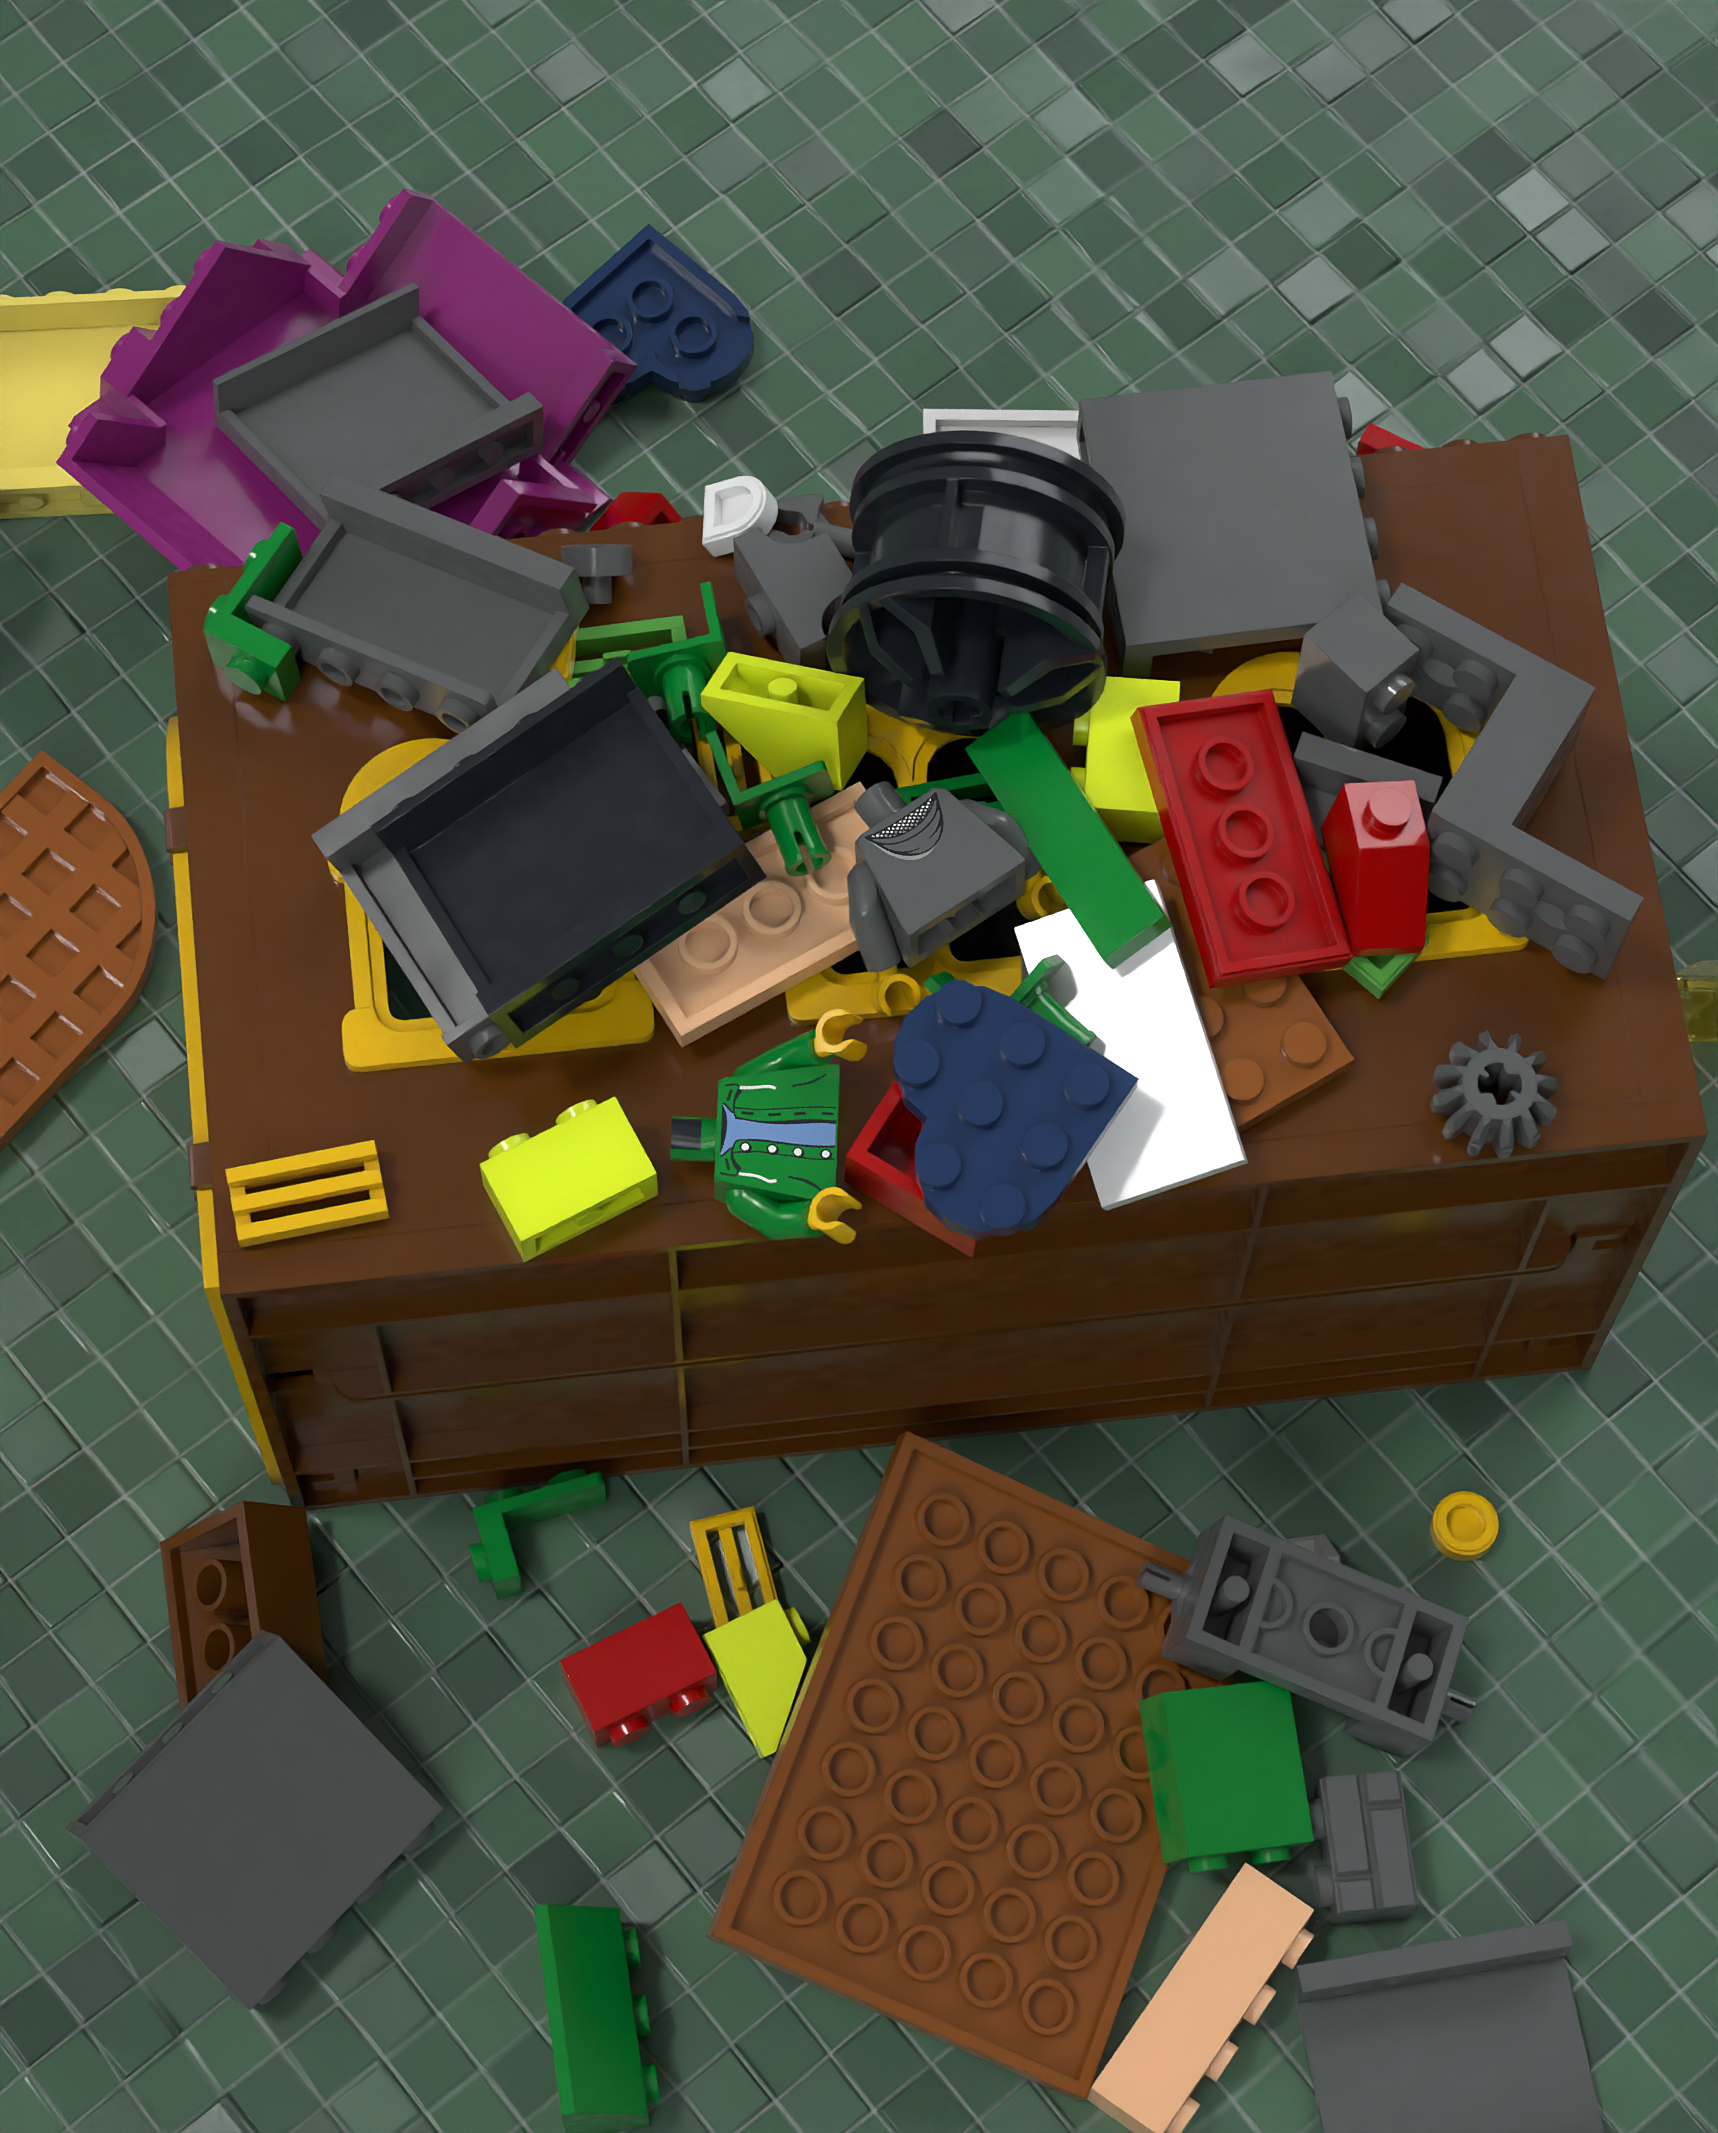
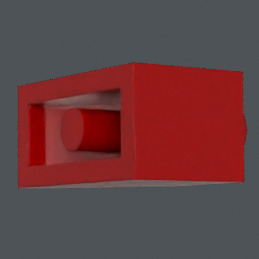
(1379, 866)

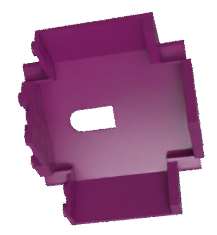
(199, 500)

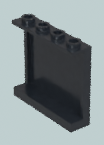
(568, 852)

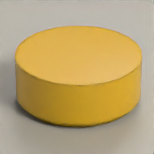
(1464, 1526)

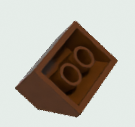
(232, 1580)

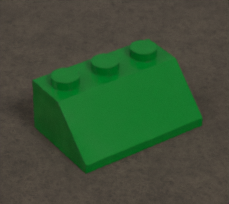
(595, 2018)

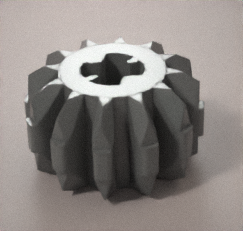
(1511, 1078)

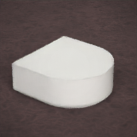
(735, 509)

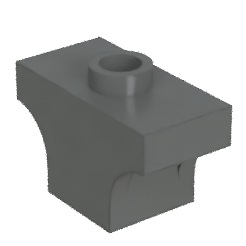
(791, 592)

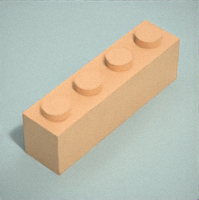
(1202, 2004)

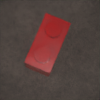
(640, 1677)

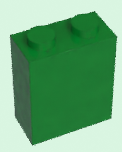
(1226, 1774)

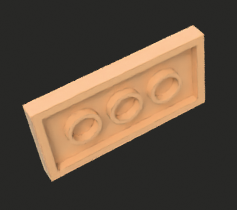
(765, 936)

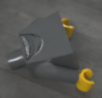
(931, 877)

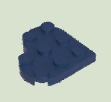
(666, 319)
(1002, 1107)

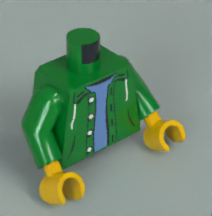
(779, 1136)

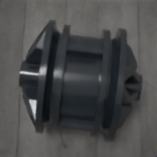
(977, 582)

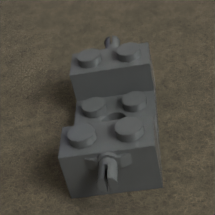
(1251, 1608)

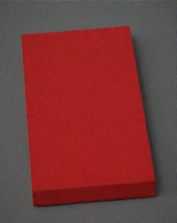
(1241, 838)

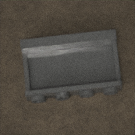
(422, 606)

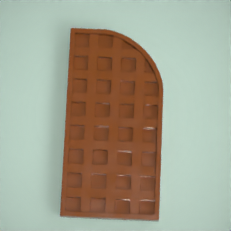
(71, 932)

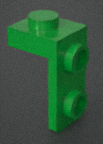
(242, 650)
(514, 1509)

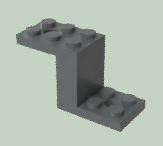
(1476, 830)

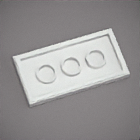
(1151, 1026)

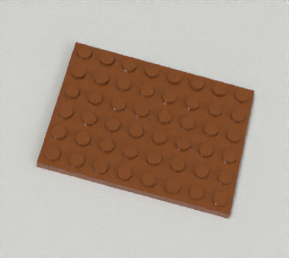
(970, 1775)

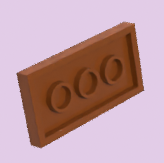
(1263, 1033)

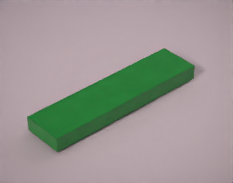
(1069, 838)

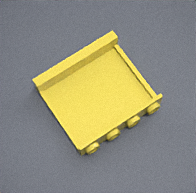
(50, 373)

